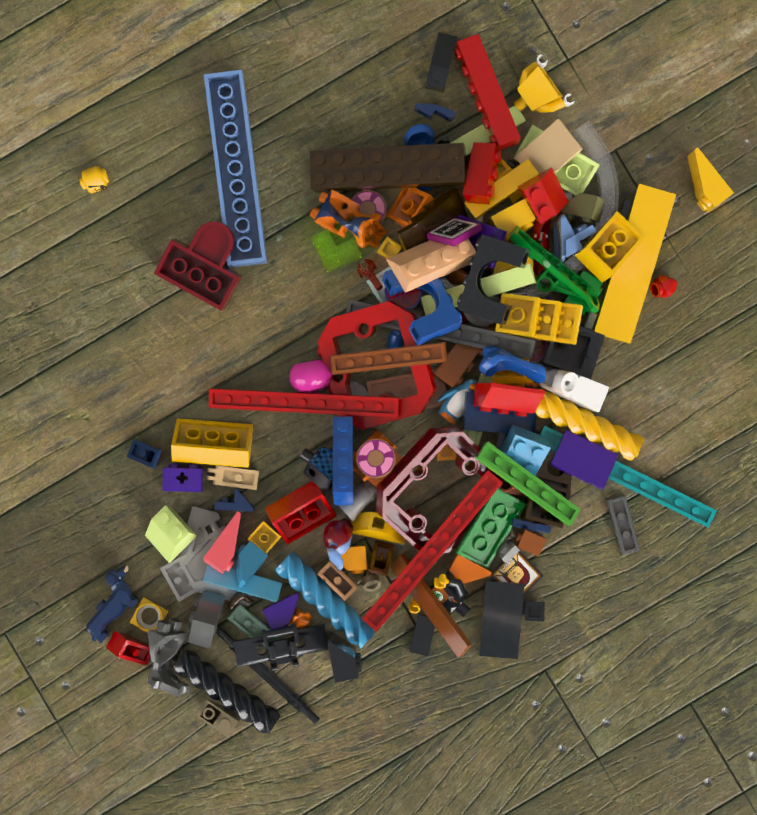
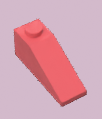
(223, 550)

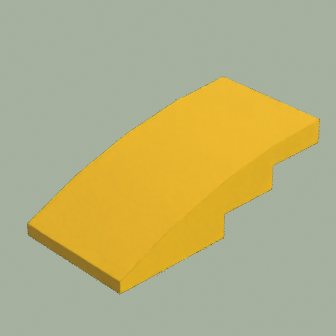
(541, 319)

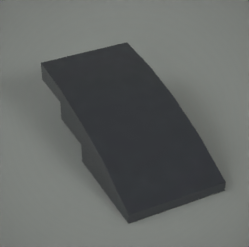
(501, 619)

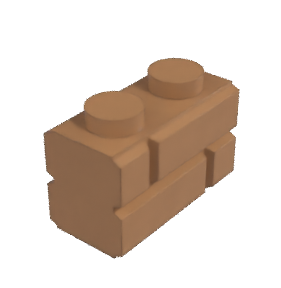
(338, 580)

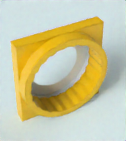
(146, 603)

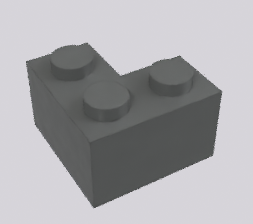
(205, 619)

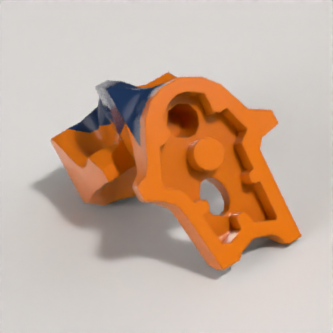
(333, 214)

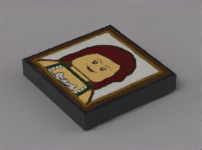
(517, 570)

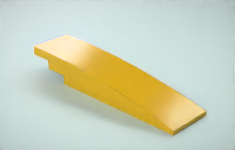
(630, 283)

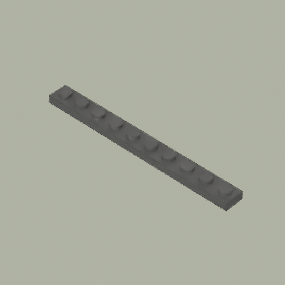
(470, 335)

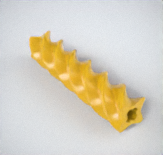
(596, 428)

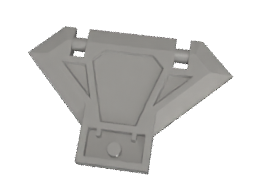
(188, 570)

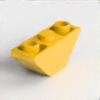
(374, 526)

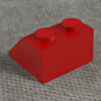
(544, 195)

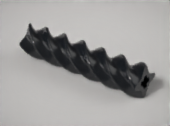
(221, 688)

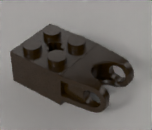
(561, 484)

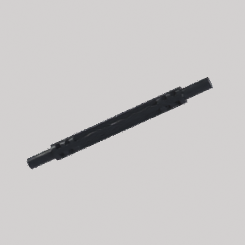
(276, 683)

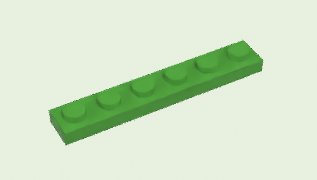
(528, 483)

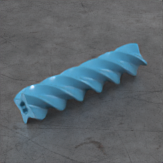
(328, 602)

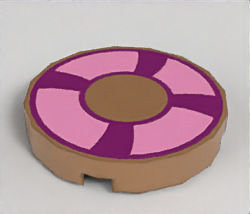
(370, 203)
(376, 458)

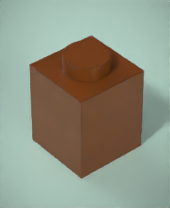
(530, 542)

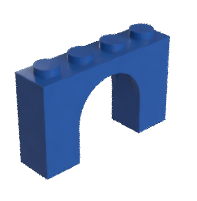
(440, 322)
(343, 461)

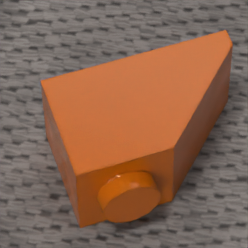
(467, 570)

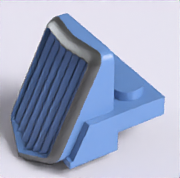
(568, 239)

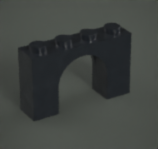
(474, 298)

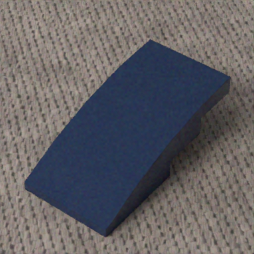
(492, 421)

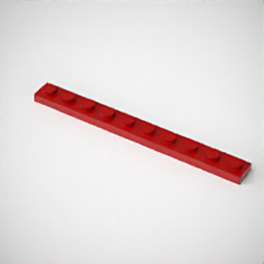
(304, 402)
(432, 550)

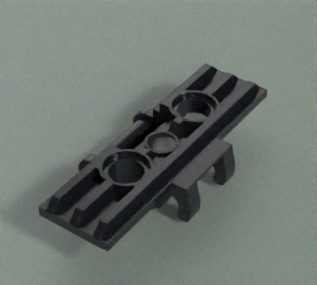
(281, 650)

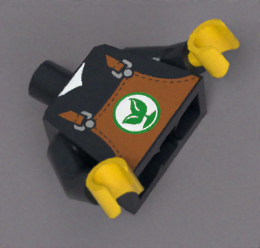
(449, 592)

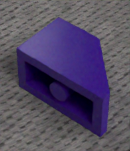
(281, 612)

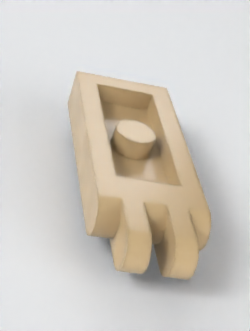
(234, 477)

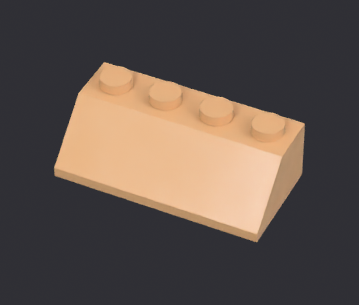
(429, 262)

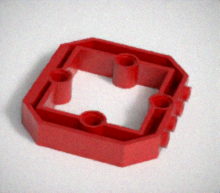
(375, 316)

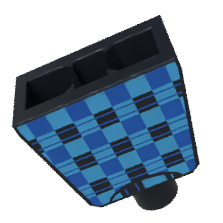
(319, 467)

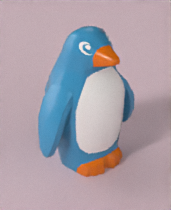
(453, 406)

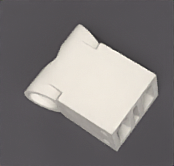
(575, 388)

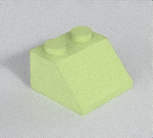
(169, 533)

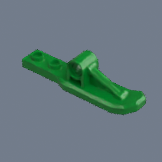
(560, 275)

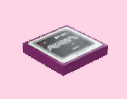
(454, 232)

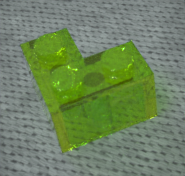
(335, 256)

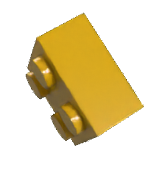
(264, 537)

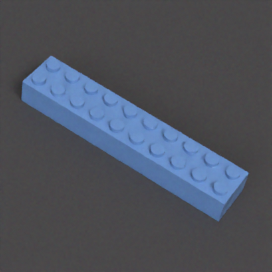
(235, 166)

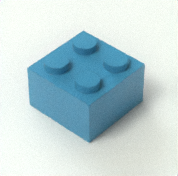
(526, 448)

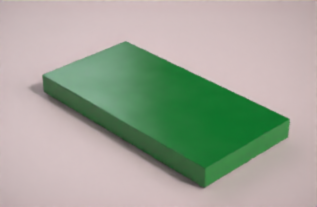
(489, 528)

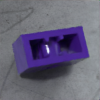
(172, 482)

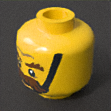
(94, 179)

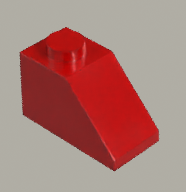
(129, 648)

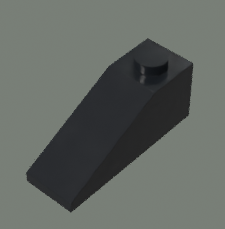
(440, 62)

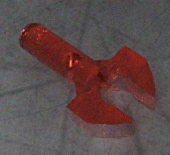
(370, 274)

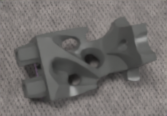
(165, 646)

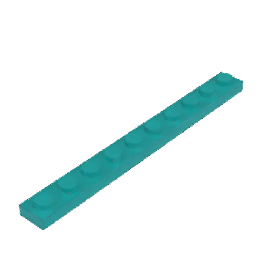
(648, 487)

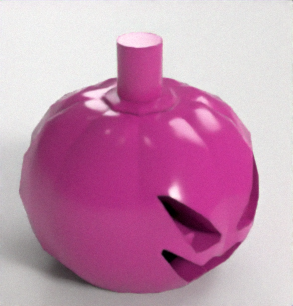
(310, 376)

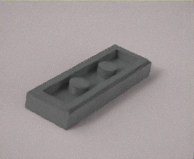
(623, 525)

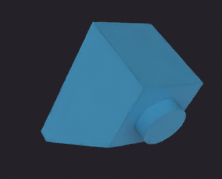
(248, 562)

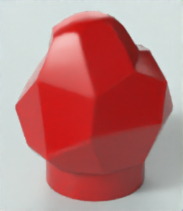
(663, 286)

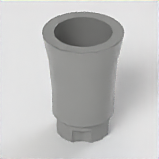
(363, 496)

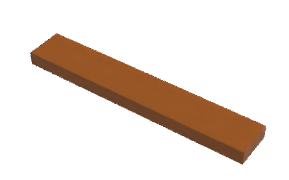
(389, 358)
(435, 611)

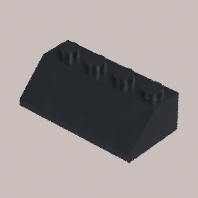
(344, 659)

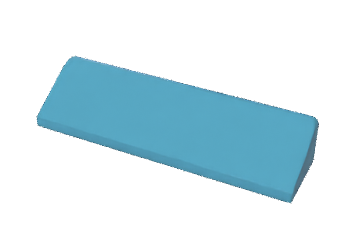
(255, 586)

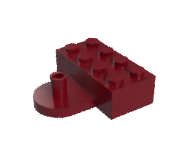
(201, 266)

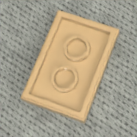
(551, 148)

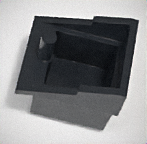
(576, 358)

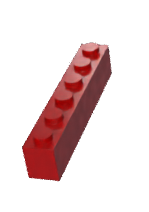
(487, 92)

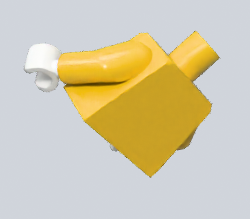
(539, 90)

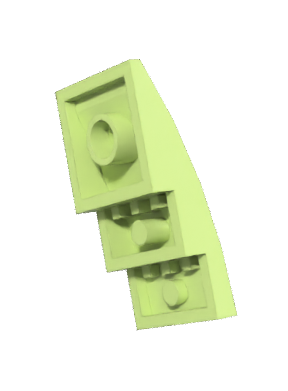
(573, 175)

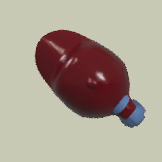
(337, 540)

